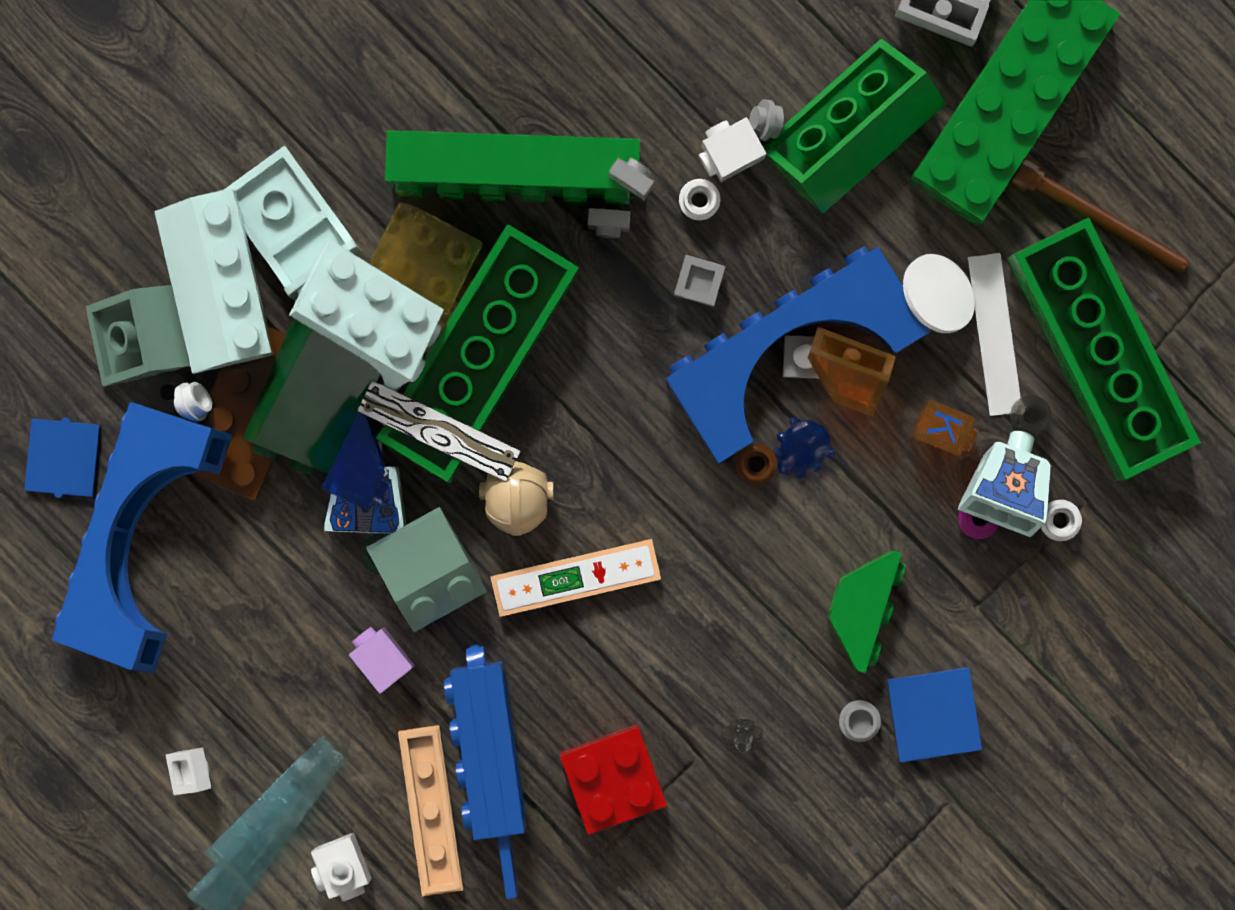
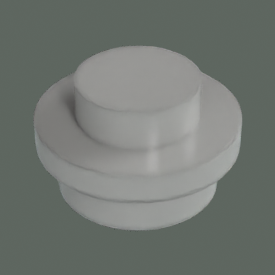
(767, 120)
(859, 721)

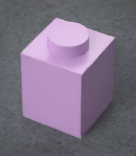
(380, 658)

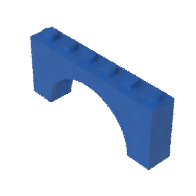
(858, 295)
(99, 603)

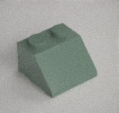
(137, 335)
(426, 569)

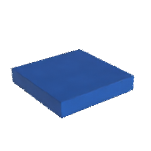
(934, 714)

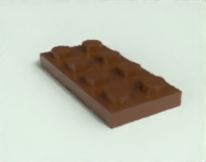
(233, 405)

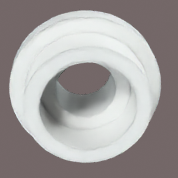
(699, 186)
(192, 401)
(1073, 523)

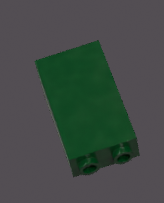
(309, 400)

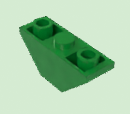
(863, 605)

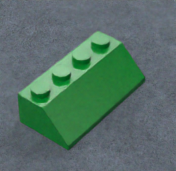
(853, 125)

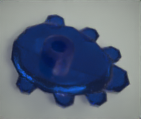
(802, 447)

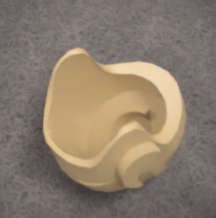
(518, 502)

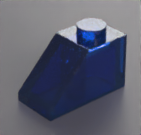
(359, 468)

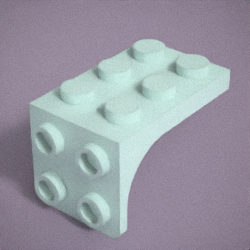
(288, 219)
(368, 314)

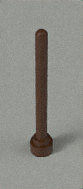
(1033, 178)

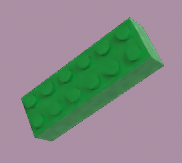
(1011, 103)
(507, 166)
(486, 342)
(1103, 350)

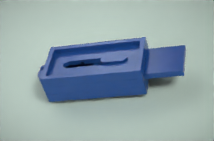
(488, 756)

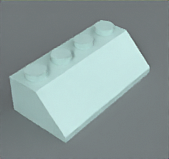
(214, 281)

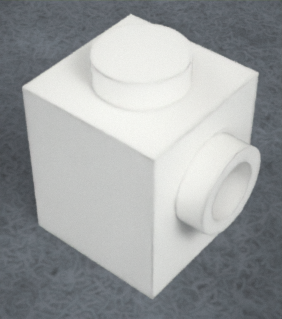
(730, 149)
(340, 868)

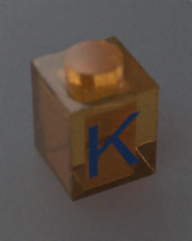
(944, 429)

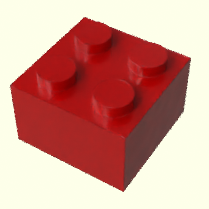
(613, 779)

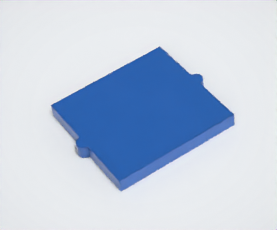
(62, 457)

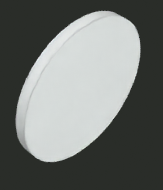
(938, 293)

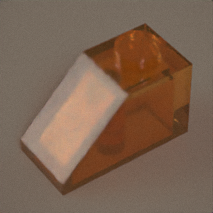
(850, 370)

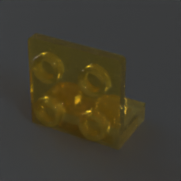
(426, 255)

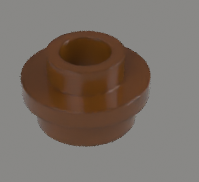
(767, 456)

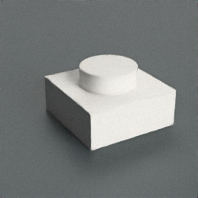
(188, 771)

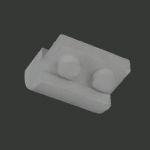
(950, 18)

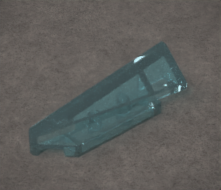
(264, 828)

